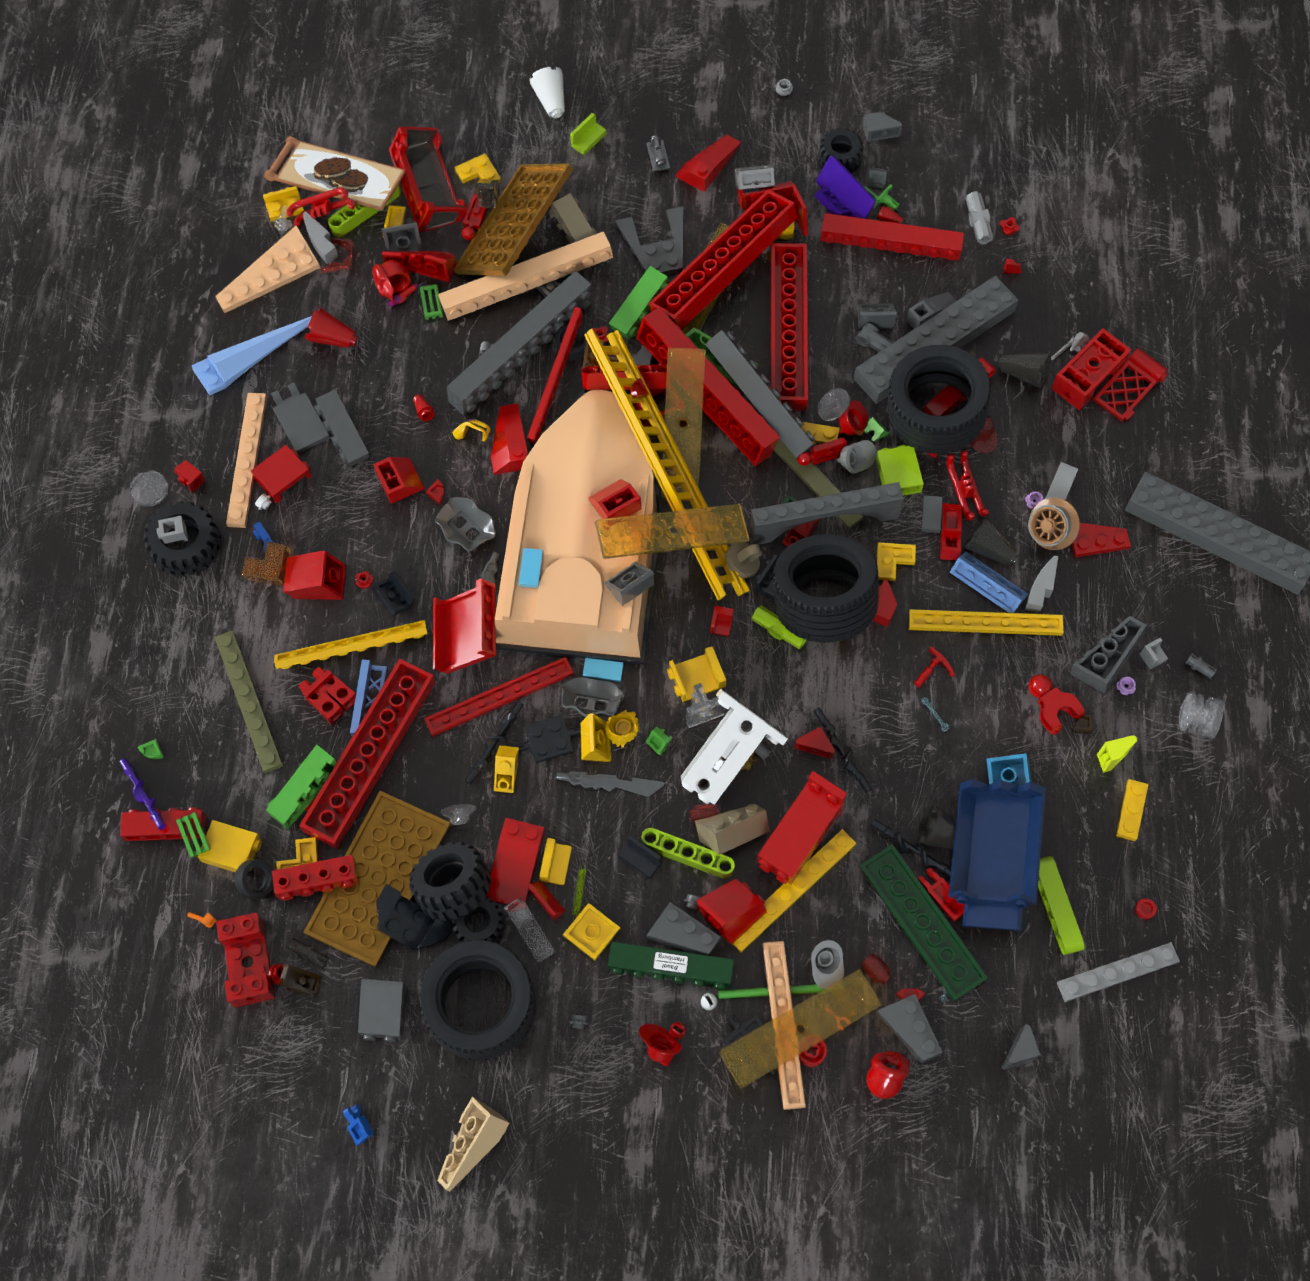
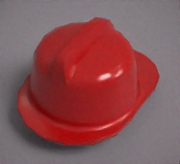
(854, 419)
(660, 1044)

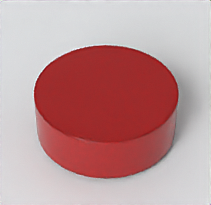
(1145, 908)

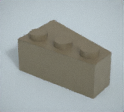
(571, 219)
(732, 828)

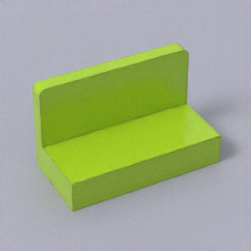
(587, 135)

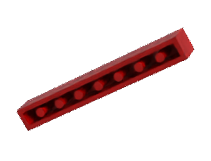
(892, 236)

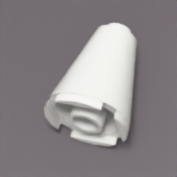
(550, 90)

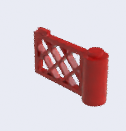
(1147, 369)

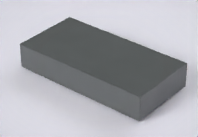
(931, 514)

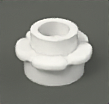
(263, 502)

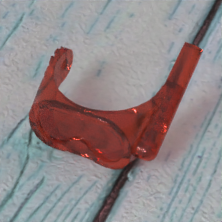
(334, 266)

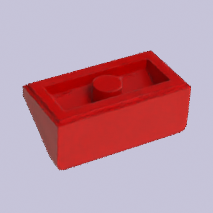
(546, 899)

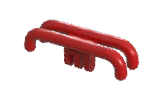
(321, 204)
(965, 487)

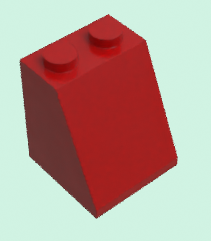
(314, 576)
(732, 909)

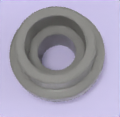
(784, 83)

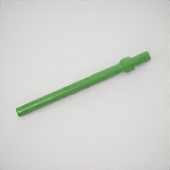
(753, 992)

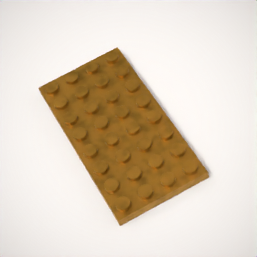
(513, 220)
(385, 853)

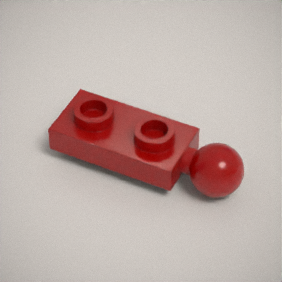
(473, 218)
(822, 452)

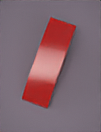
(950, 532)

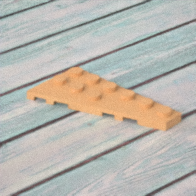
(276, 267)

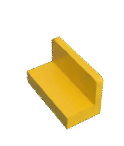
(555, 862)

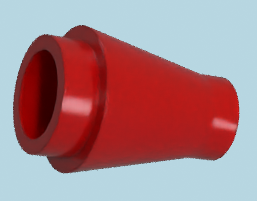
(888, 215)
(424, 409)

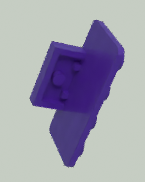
(842, 191)

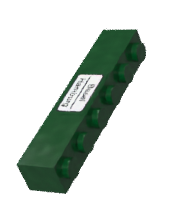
(670, 965)

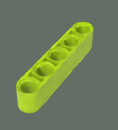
(347, 219)
(693, 861)
(1059, 907)

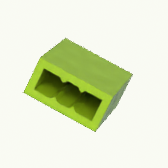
(900, 466)

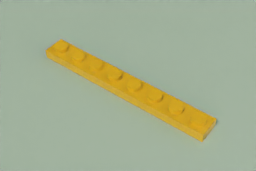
(986, 622)
(344, 646)
(789, 894)

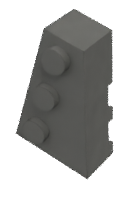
(683, 932)
(911, 1027)

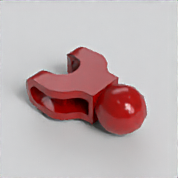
(1051, 701)

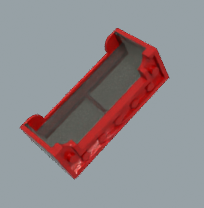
(425, 178)

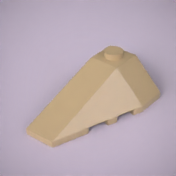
(477, 1136)

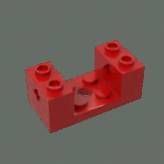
(1080, 379)
(242, 939)

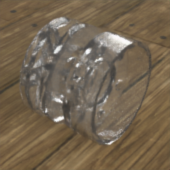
(1197, 714)

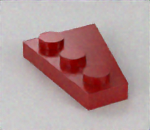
(1099, 539)

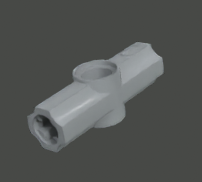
(979, 217)

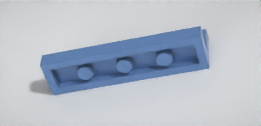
(988, 582)
(362, 691)

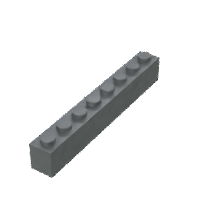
(760, 393)

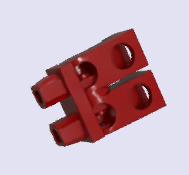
(322, 690)

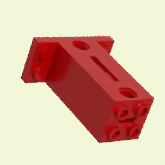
(802, 829)

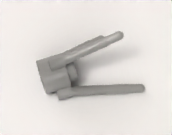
(1076, 344)

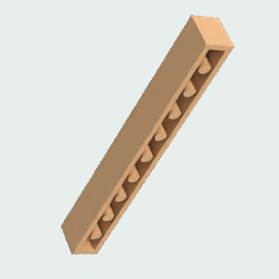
(526, 276)

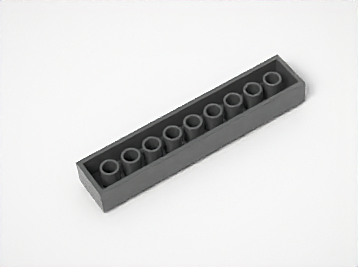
(952, 327)
(518, 344)
(1221, 533)

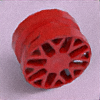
(814, 1055)

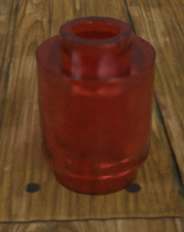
(703, 811)
(876, 969)

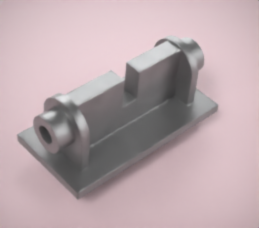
(658, 154)

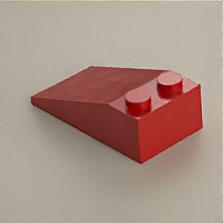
(515, 861)

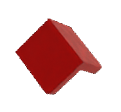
(721, 621)

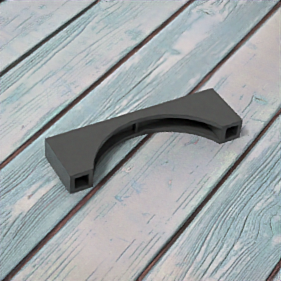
(879, 502)

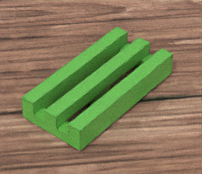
(433, 313)
(194, 816)

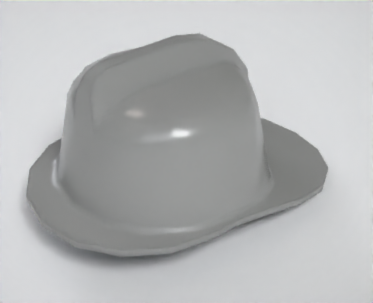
(858, 456)
(827, 963)

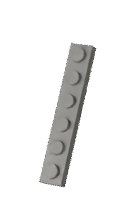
(1118, 972)

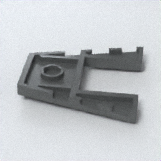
(663, 255)

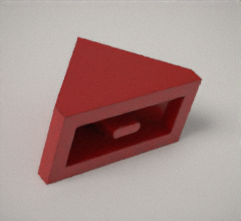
(815, 743)

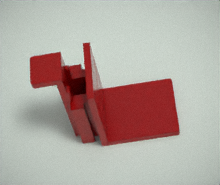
(787, 190)

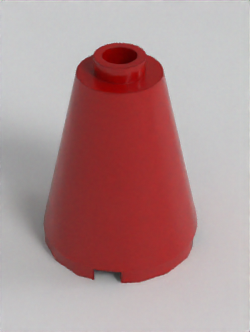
(329, 330)

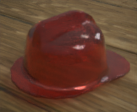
(987, 439)

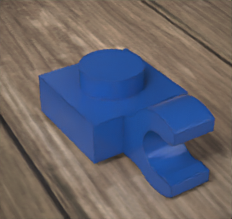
(261, 534)
(359, 1126)

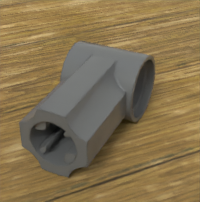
(871, 337)

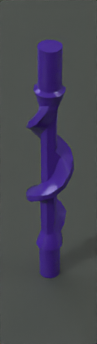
(141, 796)

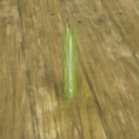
(581, 887)

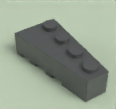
(342, 428)
(1107, 658)

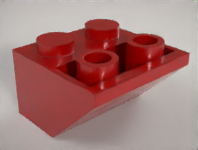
(398, 478)
(616, 500)

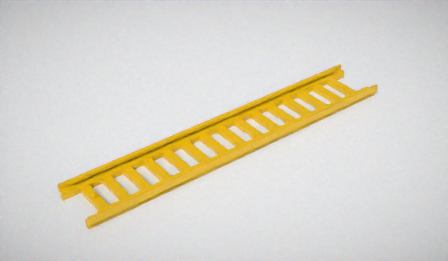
(666, 445)

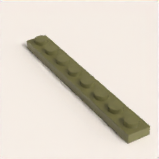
(248, 702)

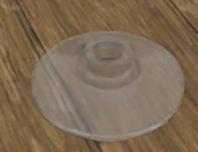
(833, 404)

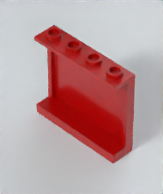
(464, 628)

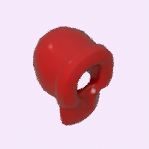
(391, 278)
(886, 1081)

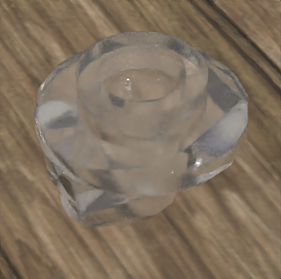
(281, 223)

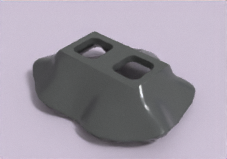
(475, 518)
(593, 692)

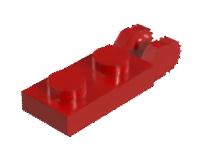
(939, 893)

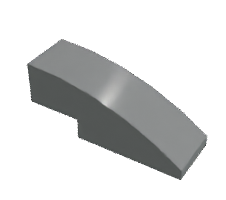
(320, 239)
(1062, 481)
(1042, 586)

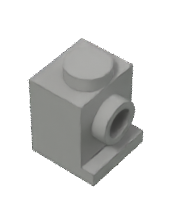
(172, 529)

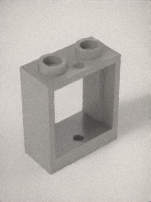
(749, 176)

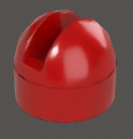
(675, 1034)

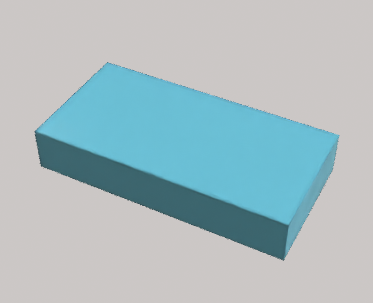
(530, 568)
(603, 670)

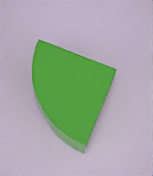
(151, 750)

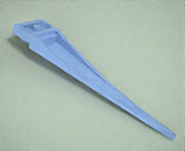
(229, 364)

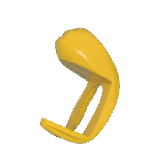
(461, 430)

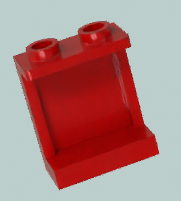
(280, 472)

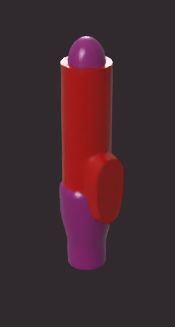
(401, 297)

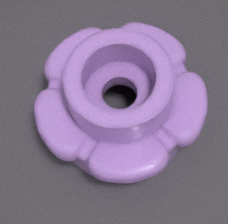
(1033, 496)
(1126, 681)

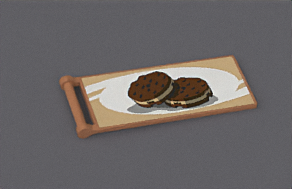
(327, 169)

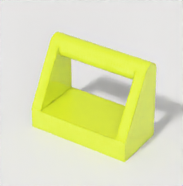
(1114, 751)

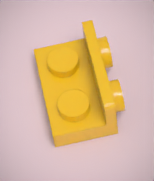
(276, 200)

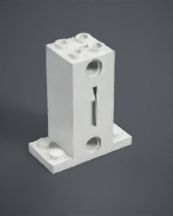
(727, 750)

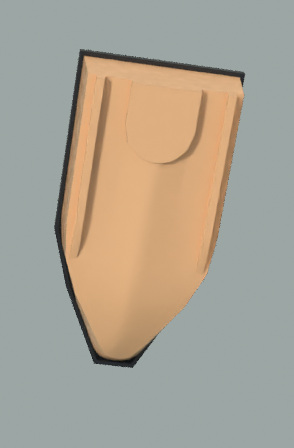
(551, 512)

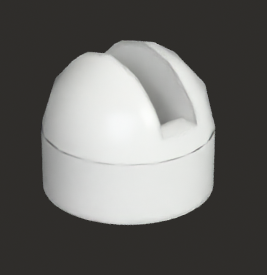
(704, 1002)

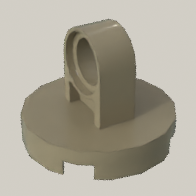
(743, 558)

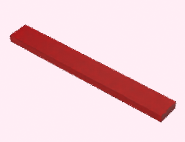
(555, 376)
(498, 696)

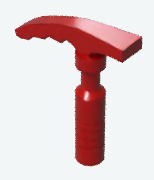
(935, 661)

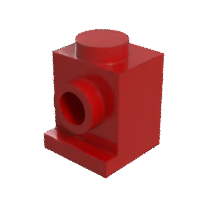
(189, 476)

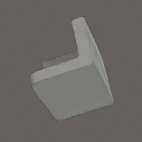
(1153, 654)

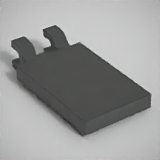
(299, 420)

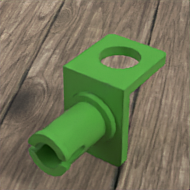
(884, 198)

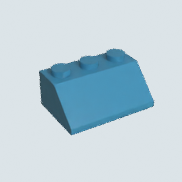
(1011, 769)

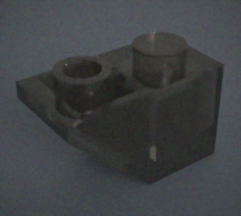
(487, 192)

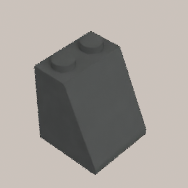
(382, 1009)

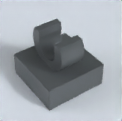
(877, 178)

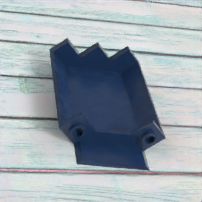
(997, 852)

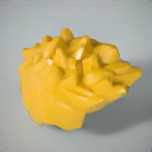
(622, 728)

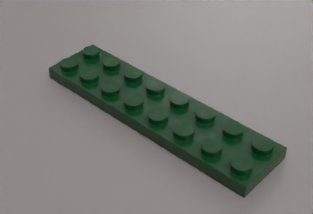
(923, 922)

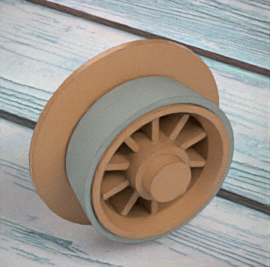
(1054, 523)

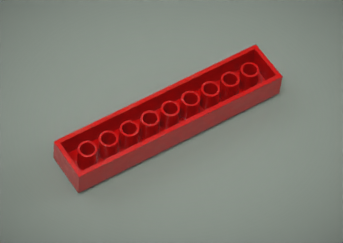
(725, 258)
(789, 323)
(720, 398)
(367, 754)

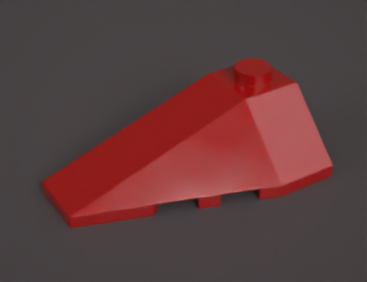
(707, 164)
(427, 263)
(509, 442)

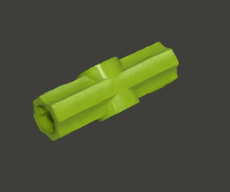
(771, 622)

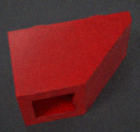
(800, 532)
(886, 606)

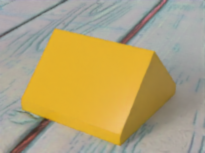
(594, 741)

